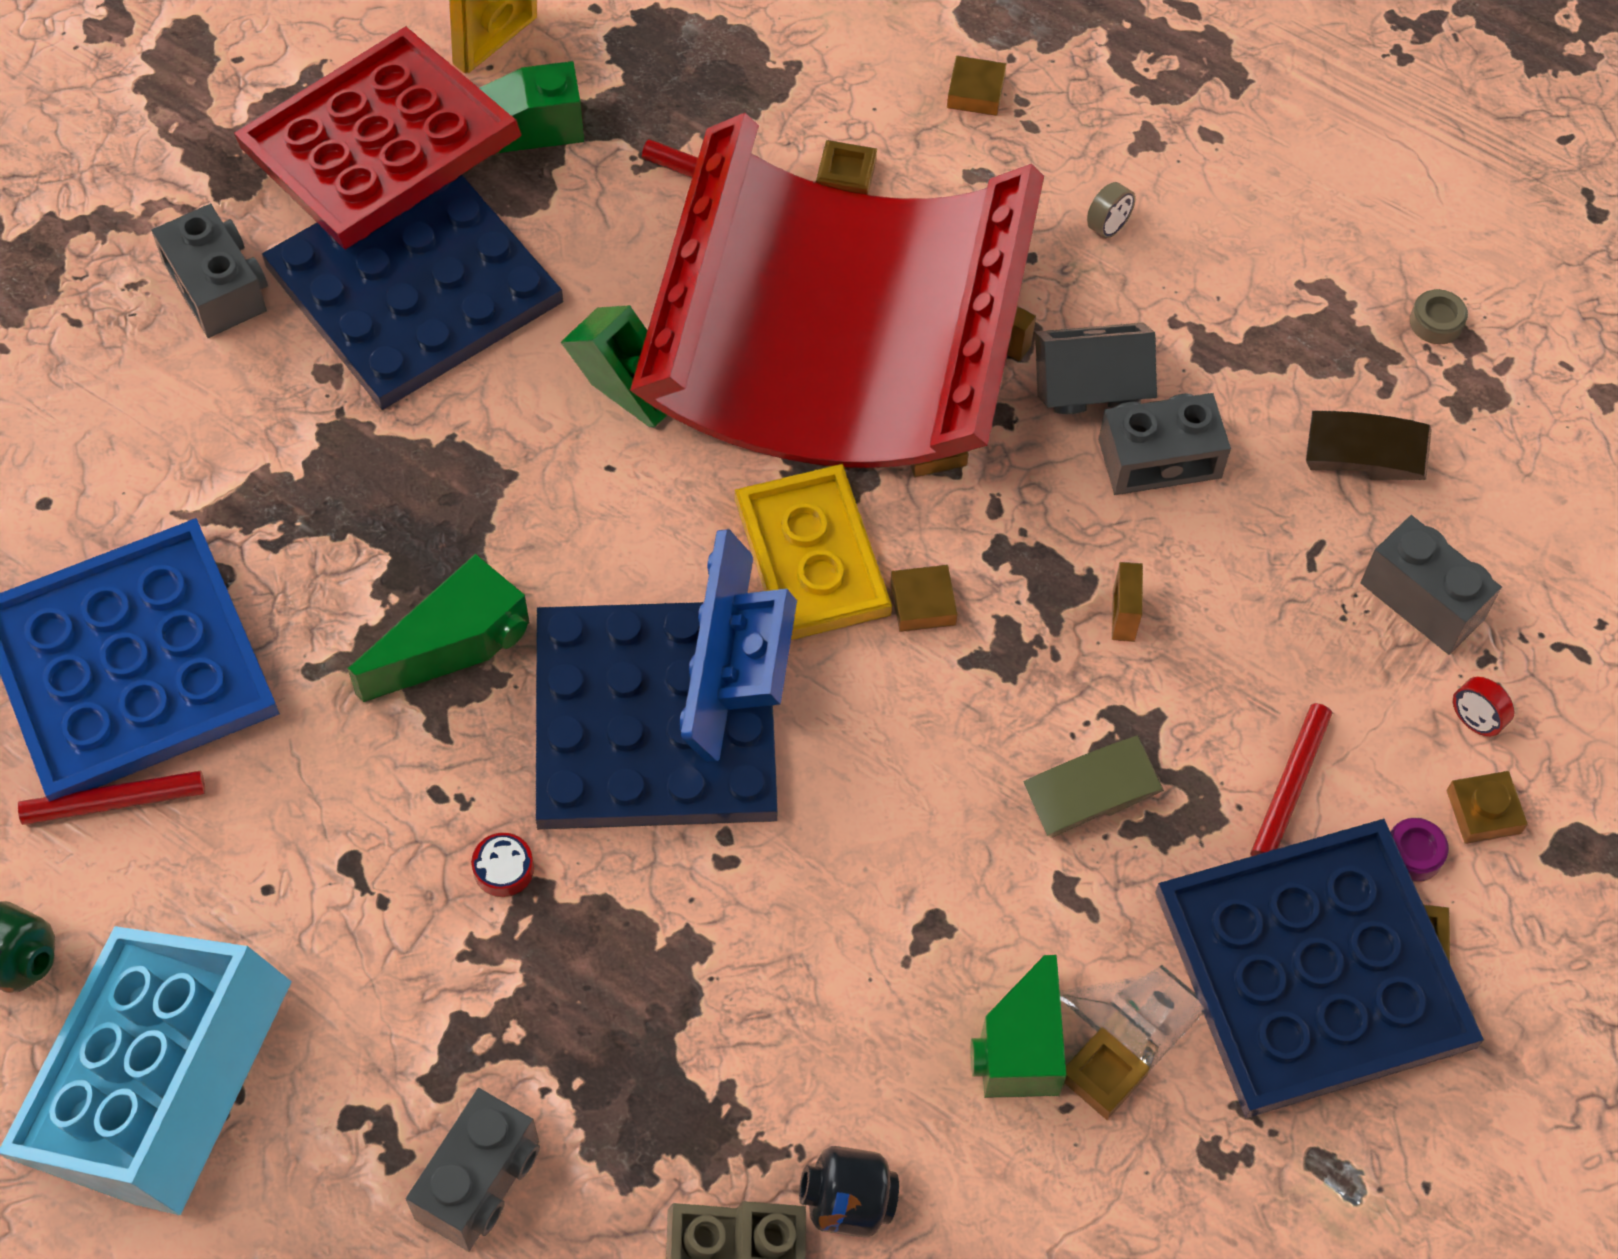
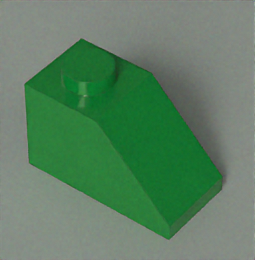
(608, 353)
(1023, 1038)

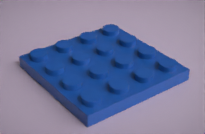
(127, 661)

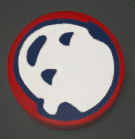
(1483, 706)
(502, 864)

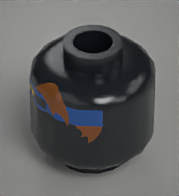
(849, 1191)

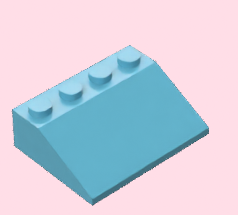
(148, 1066)

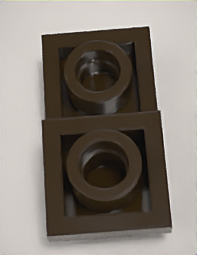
(1370, 442)

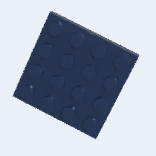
(415, 290)
(612, 732)
(1317, 967)

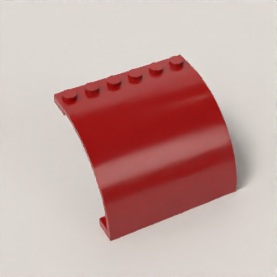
(835, 314)

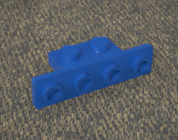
(738, 647)

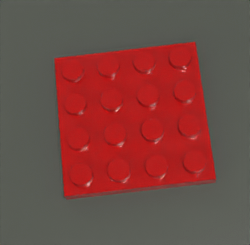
(377, 136)

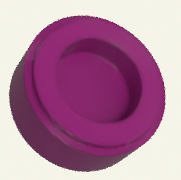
(1421, 847)

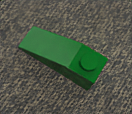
(543, 103)
(448, 631)

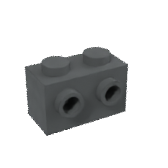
(211, 270)
(1095, 366)
(1164, 443)
(1430, 584)
(474, 1169)

